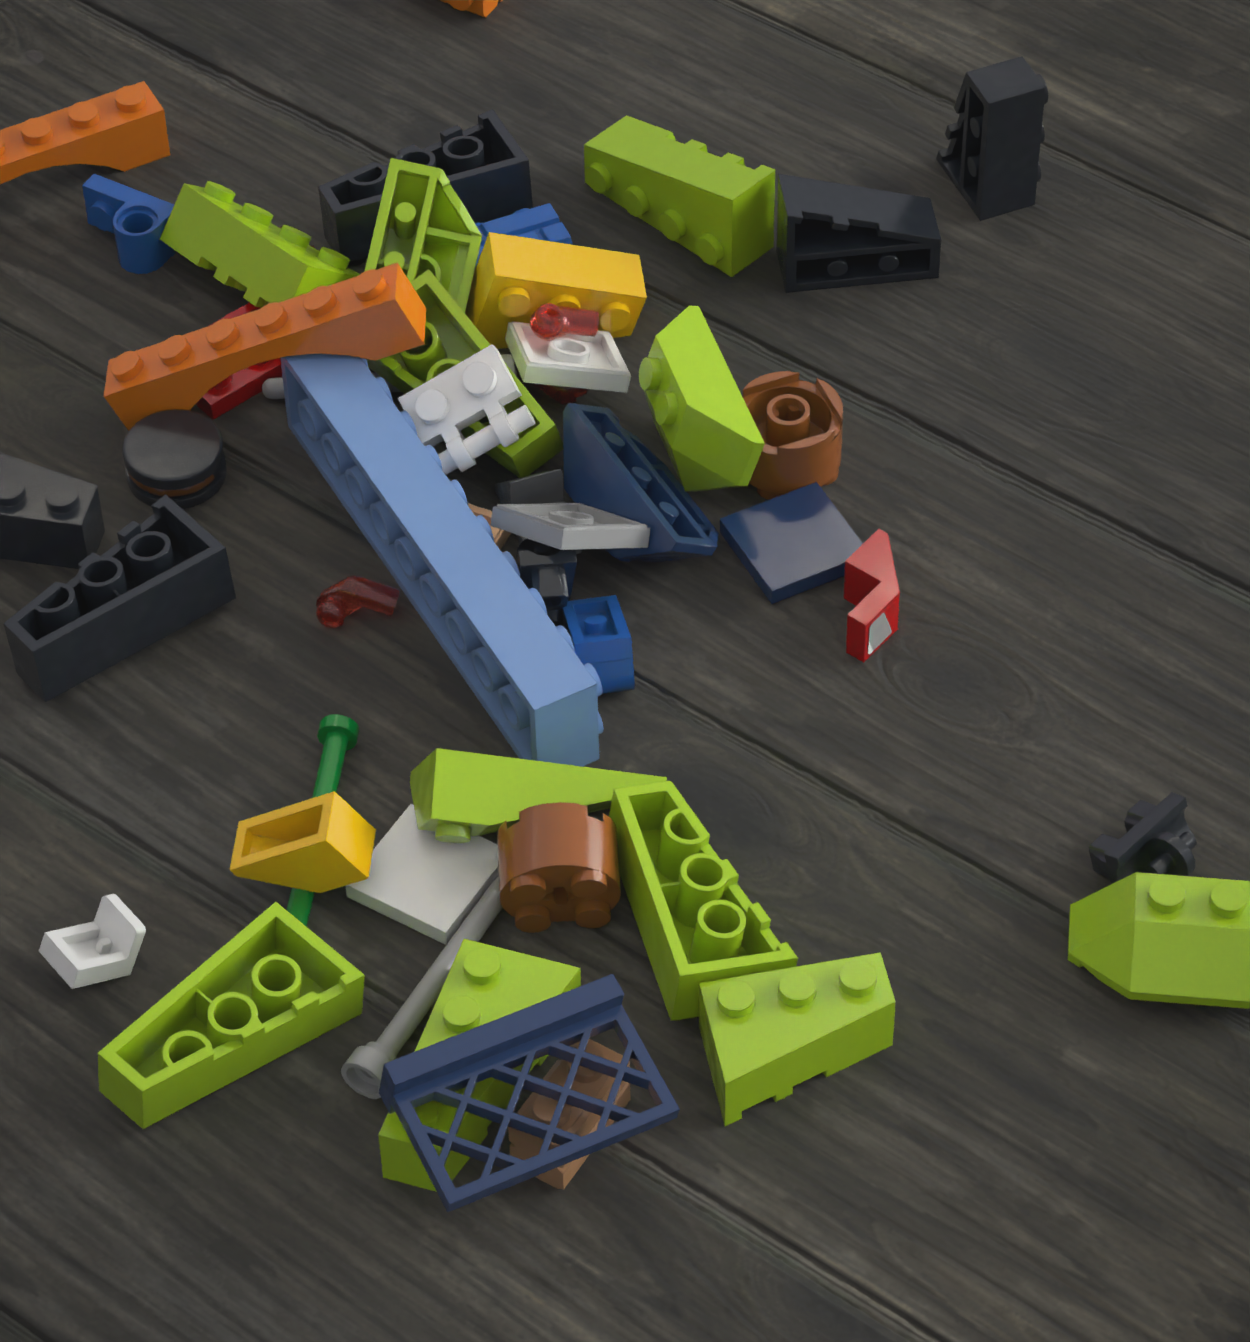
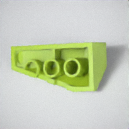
(476, 792)

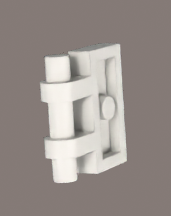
(461, 398)

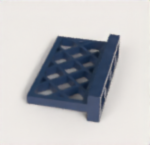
(494, 1052)

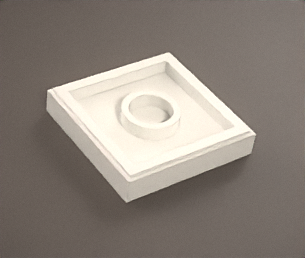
(568, 360)
(426, 880)

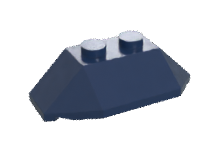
(623, 477)

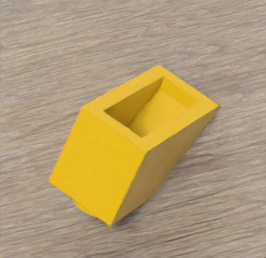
(305, 845)

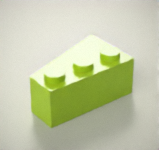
(792, 1025)

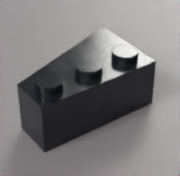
(997, 138)
(852, 235)

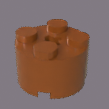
(799, 430)
(558, 867)

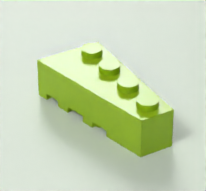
(685, 192)
(229, 1017)

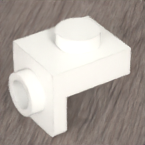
(96, 948)

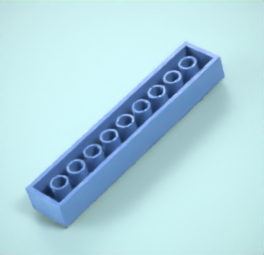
(445, 559)

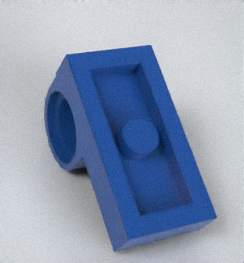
(134, 220)
(602, 640)

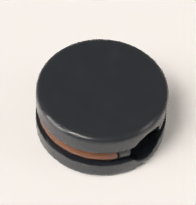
(174, 456)

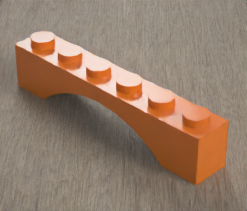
(108, 131)
(356, 317)

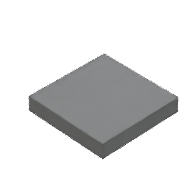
(570, 526)

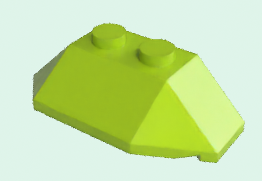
(425, 228)
(699, 407)
(1167, 939)

